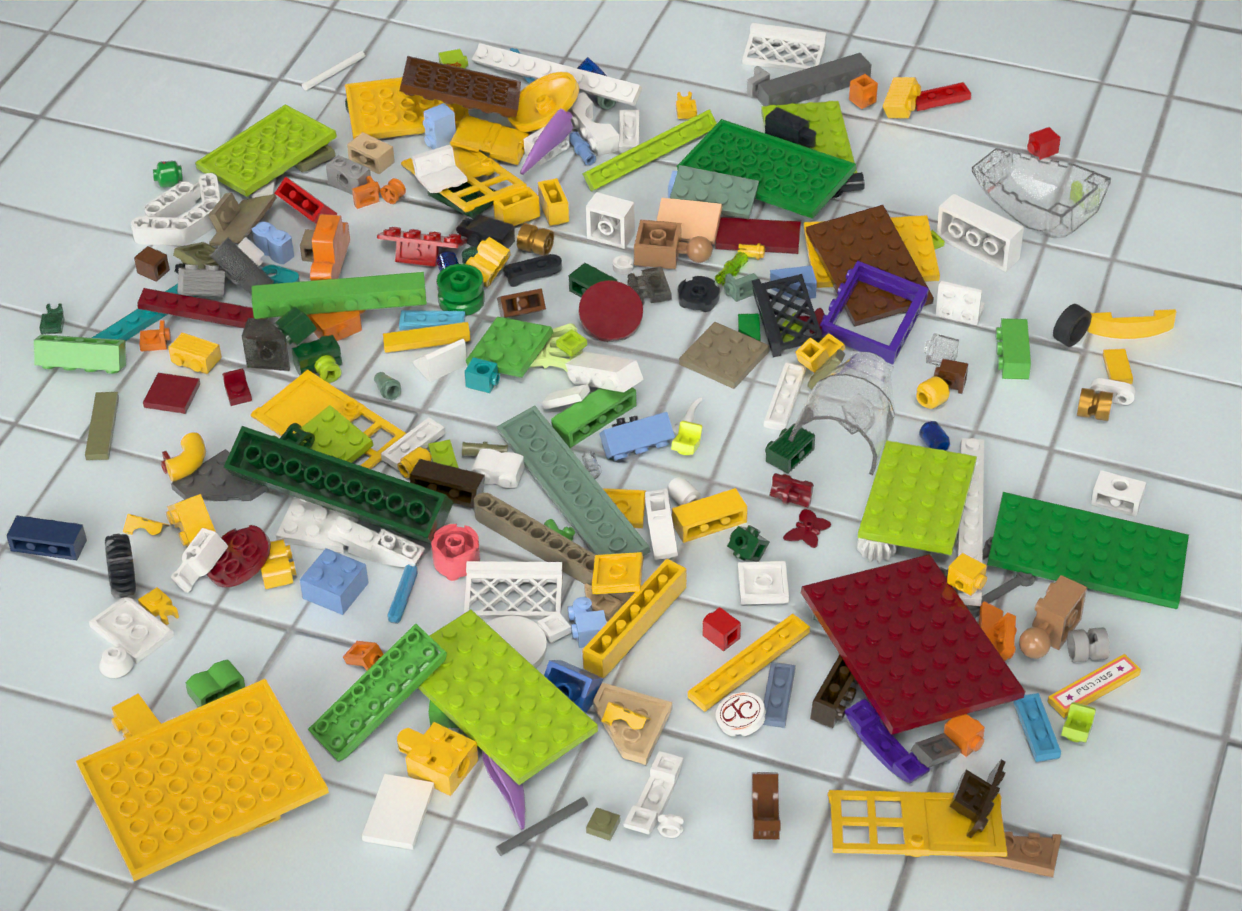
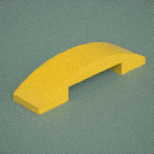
(1132, 327)

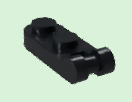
(532, 269)

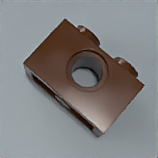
(521, 303)

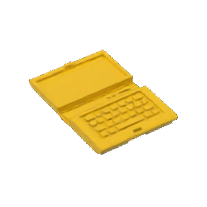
(501, 141)

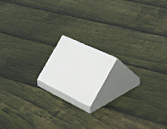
(442, 361)

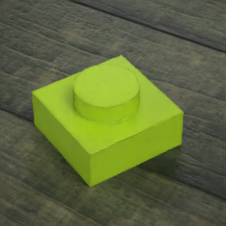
(571, 342)

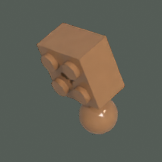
(660, 245)
(1056, 615)

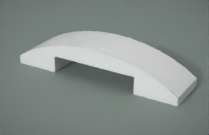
(655, 794)

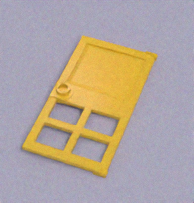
(473, 165)
(310, 396)
(927, 825)

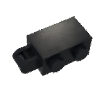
(790, 128)
(483, 227)

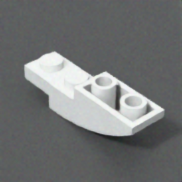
(661, 524)
(373, 546)

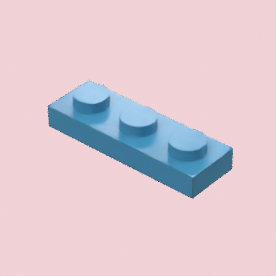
(1037, 728)

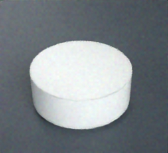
(623, 265)

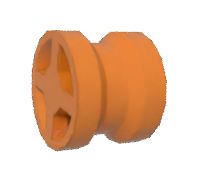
(393, 190)

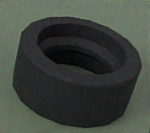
(1072, 325)

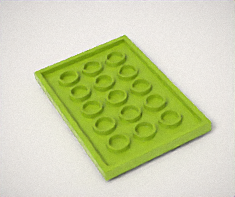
(826, 121)
(266, 150)
(918, 497)

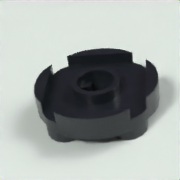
(690, 299)

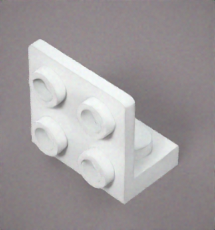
(437, 169)
(959, 303)

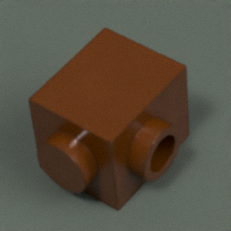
(151, 263)

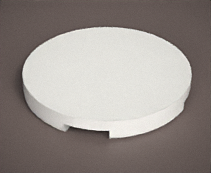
(523, 636)

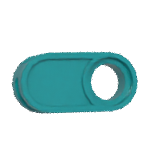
(282, 275)

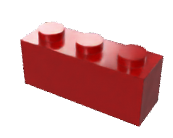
(302, 200)

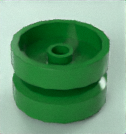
(460, 289)

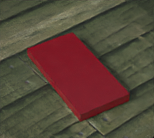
(773, 234)

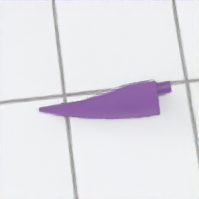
(552, 135)
(508, 787)

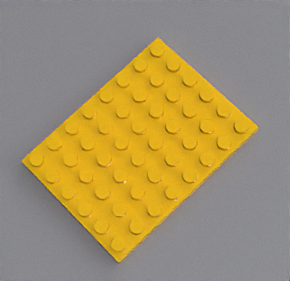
(200, 778)

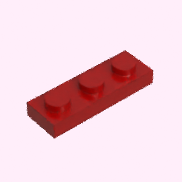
(942, 96)

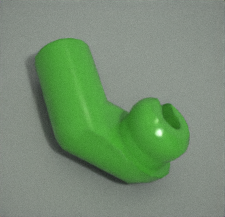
(566, 532)

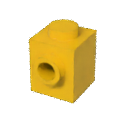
(967, 574)

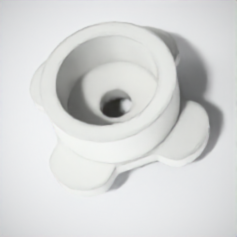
(670, 825)

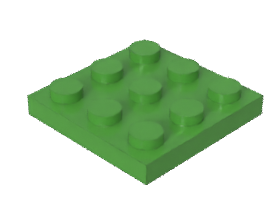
(511, 345)

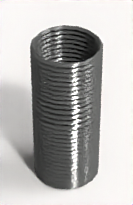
(240, 266)

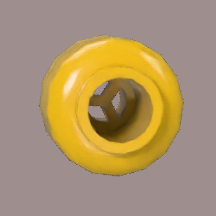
(932, 392)

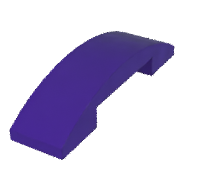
(883, 744)

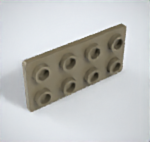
(237, 219)

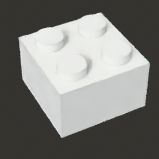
(610, 220)

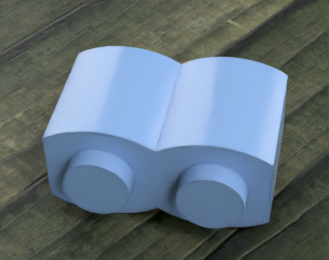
(273, 242)

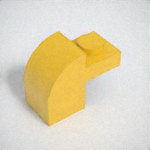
(815, 354)

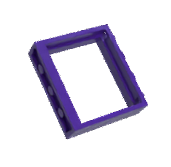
(884, 281)

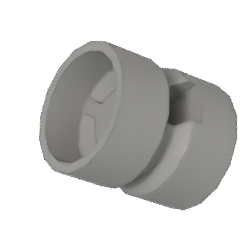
(1088, 644)

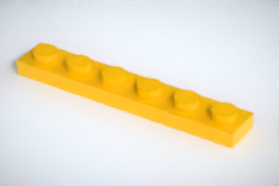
(748, 662)

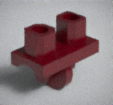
(791, 490)

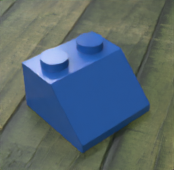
(574, 682)

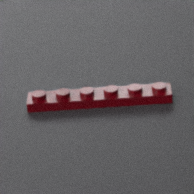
(194, 308)

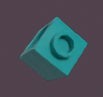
(481, 375)

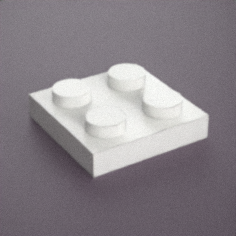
(763, 582)

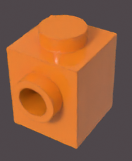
(863, 91)
(965, 733)

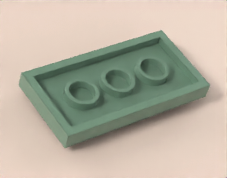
(730, 191)

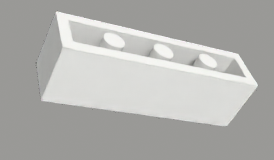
(604, 371)

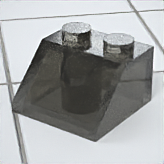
(264, 346)

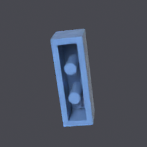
(637, 436)

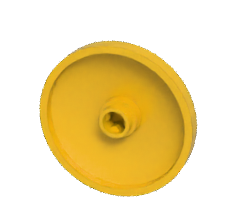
(543, 99)

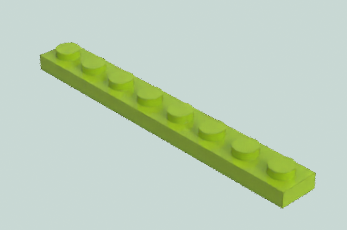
(649, 150)

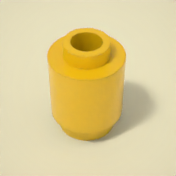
(409, 461)

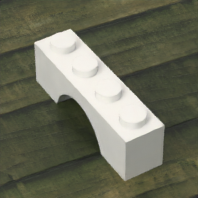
(601, 137)

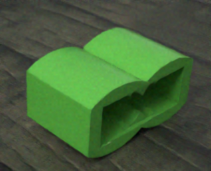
(214, 683)

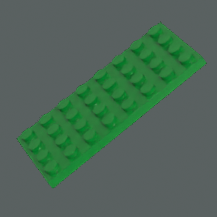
(786, 172)
(1089, 549)

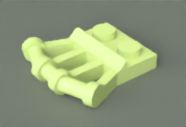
(551, 356)

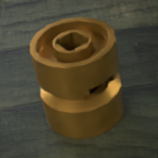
(535, 239)
(1095, 404)

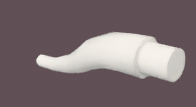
(689, 415)

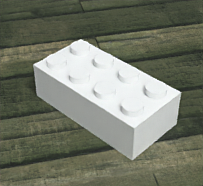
(980, 232)

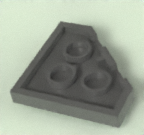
(216, 482)

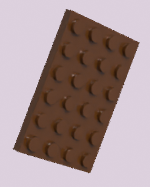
(461, 87)
(873, 240)

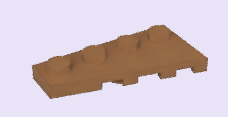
(1027, 854)

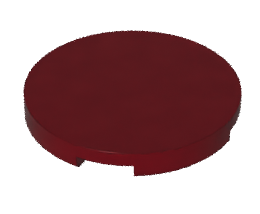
(610, 311)
(243, 558)

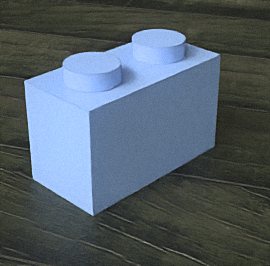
(439, 126)

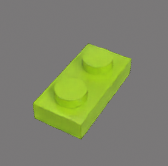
(443, 453)

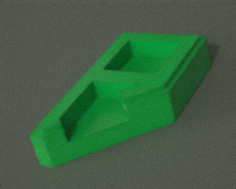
(749, 325)

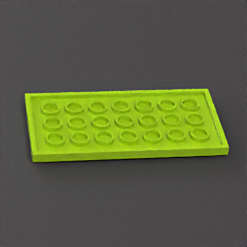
(503, 699)

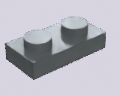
(935, 750)

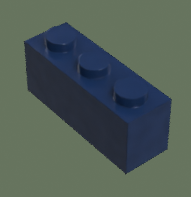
(46, 537)

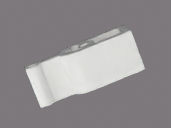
(199, 558)

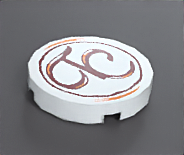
(740, 714)

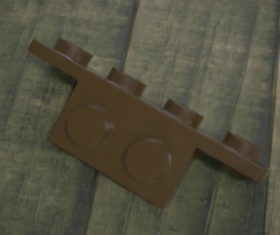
(975, 795)

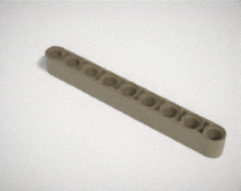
(537, 539)

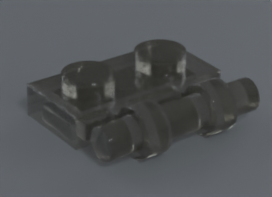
(655, 285)

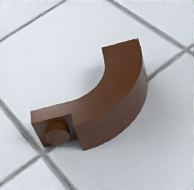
(765, 806)

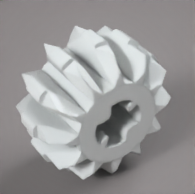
(875, 550)

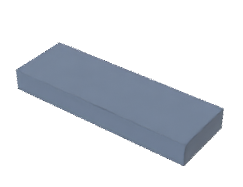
(778, 694)

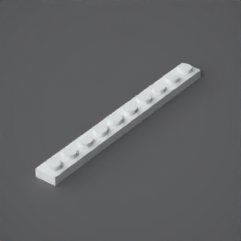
(536, 68)
(971, 525)

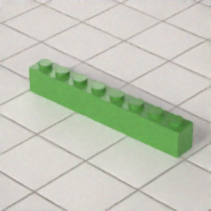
(339, 294)

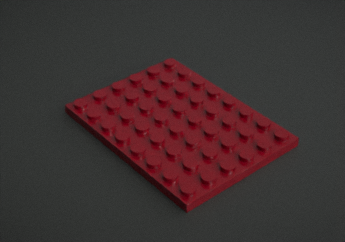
(911, 643)

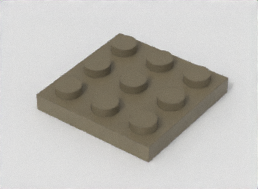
(724, 355)

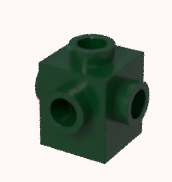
(747, 543)

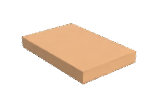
(695, 217)

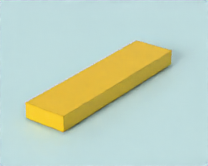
(426, 337)

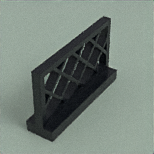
(770, 322)

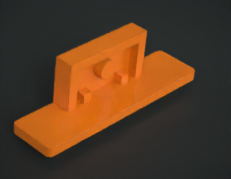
(999, 629)

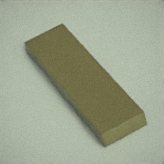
(101, 426)

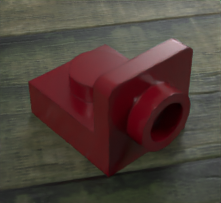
(236, 387)

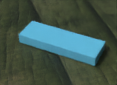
(422, 319)

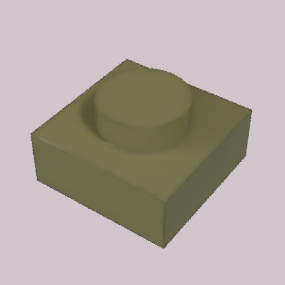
(603, 824)

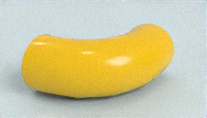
(189, 460)

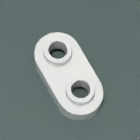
(1122, 392)

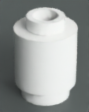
(682, 491)

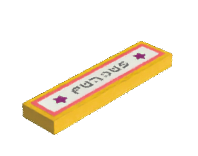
(1095, 684)

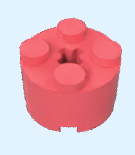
(453, 548)

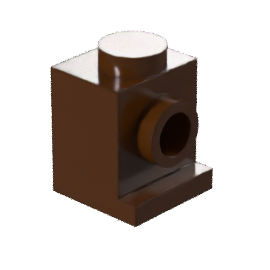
(953, 373)

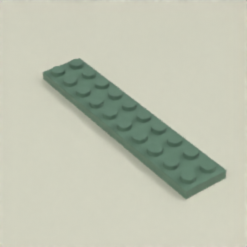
(570, 485)

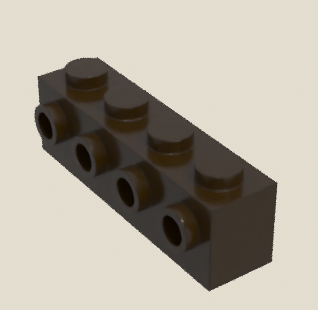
(834, 695)

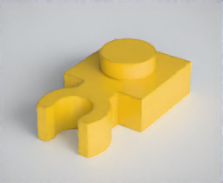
(685, 106)
(158, 604)

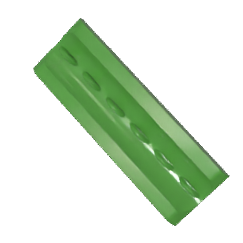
(378, 692)

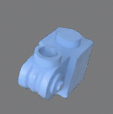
(586, 621)

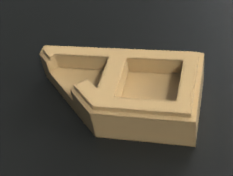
(603, 602)

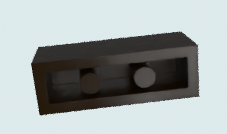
(454, 482)

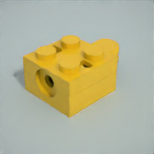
(438, 756)

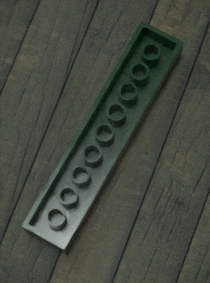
(338, 485)

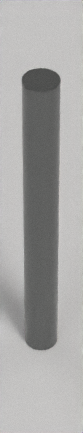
(541, 826)

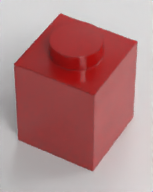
(1044, 143)
(721, 629)

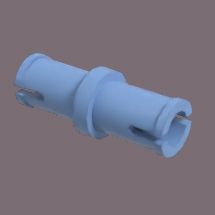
(582, 148)

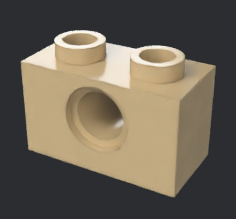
(371, 153)

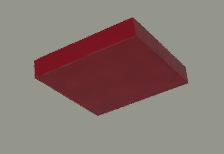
(171, 393)

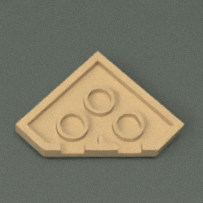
(631, 743)

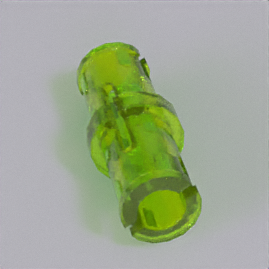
(732, 267)

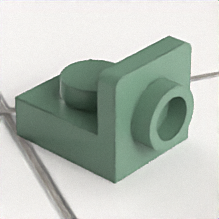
(739, 288)

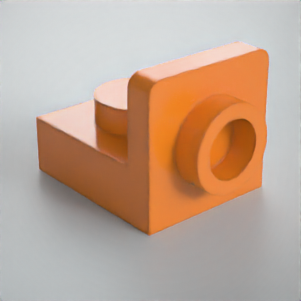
(366, 194)
(155, 339)
(363, 654)

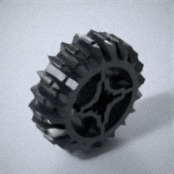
(120, 565)

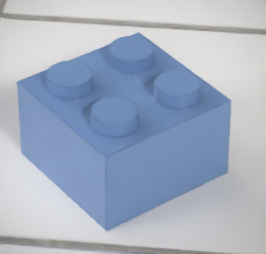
(334, 581)

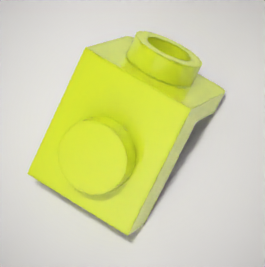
(688, 438)

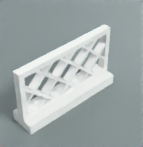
(786, 38)
(514, 575)

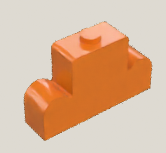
(329, 247)
(337, 323)

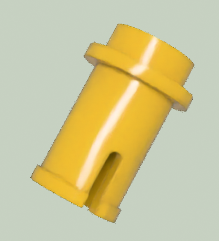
(754, 251)

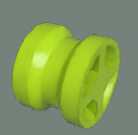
(327, 368)

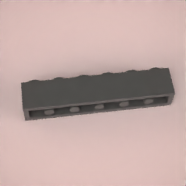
(813, 81)

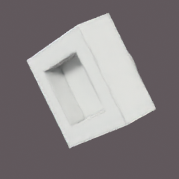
(554, 627)

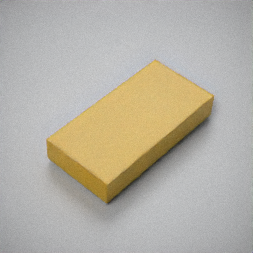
(1117, 365)

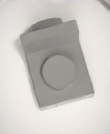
(760, 75)

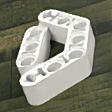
(161, 221)

